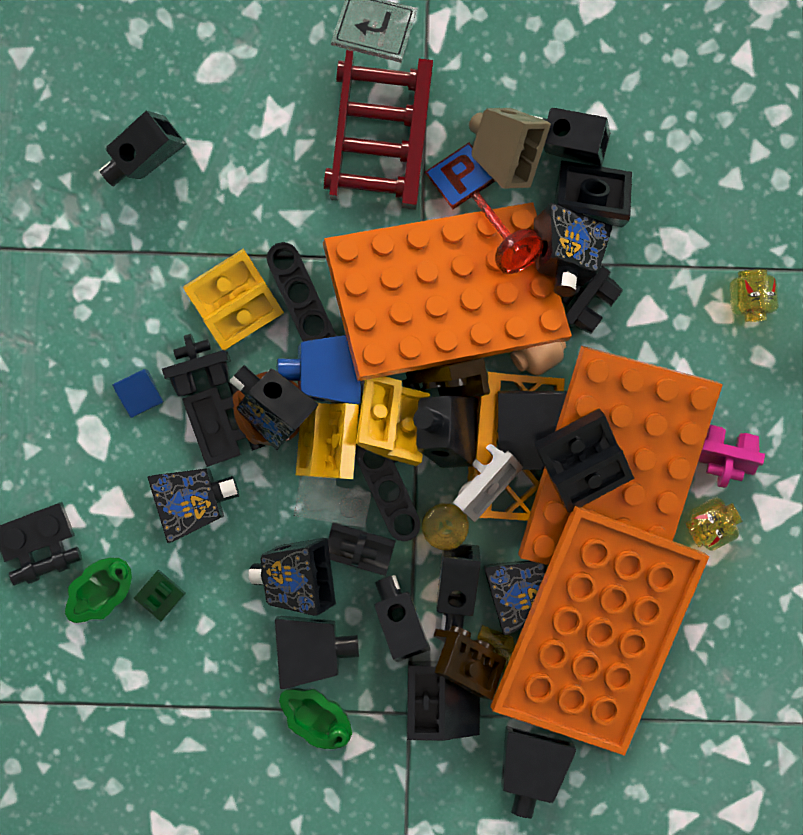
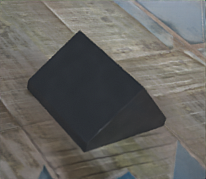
(595, 192)

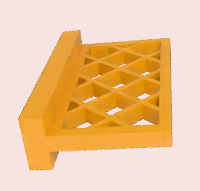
(487, 434)

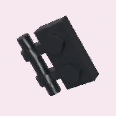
(213, 427)
(35, 532)

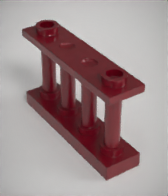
(412, 116)

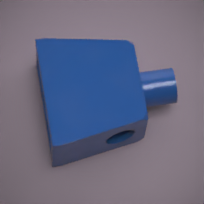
(324, 371)

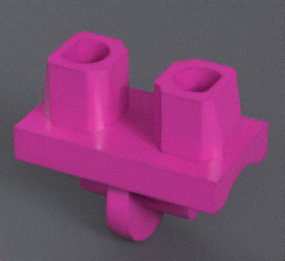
(730, 461)

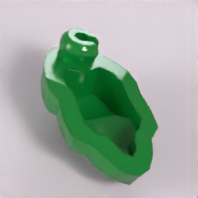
(98, 590)
(316, 718)

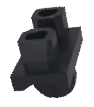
(600, 286)
(181, 373)
(360, 549)

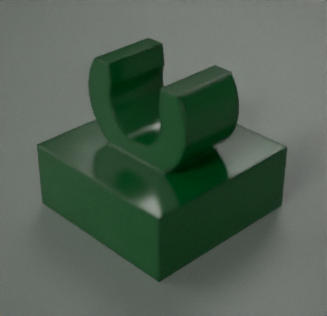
(159, 595)

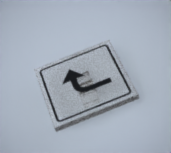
(374, 28)

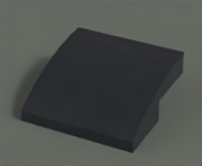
(526, 419)
(584, 460)

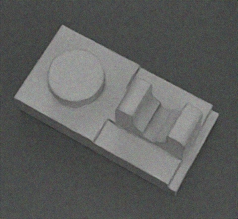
(485, 488)

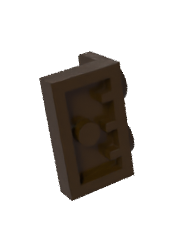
(454, 379)
(469, 662)

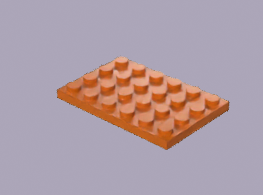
(436, 296)
(659, 425)
(599, 631)

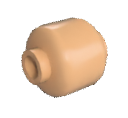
(539, 358)

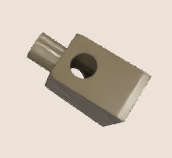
(508, 145)

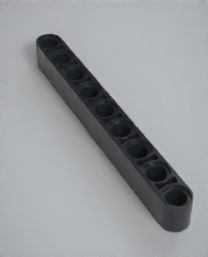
(300, 313)

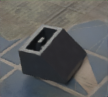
(439, 707)

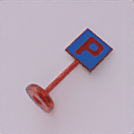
(461, 178)

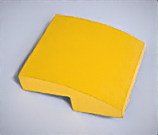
(233, 299)
(387, 420)
(328, 442)

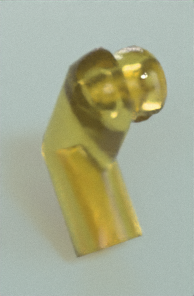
(503, 643)

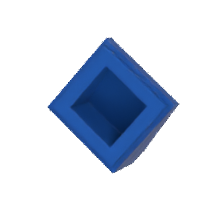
(138, 393)

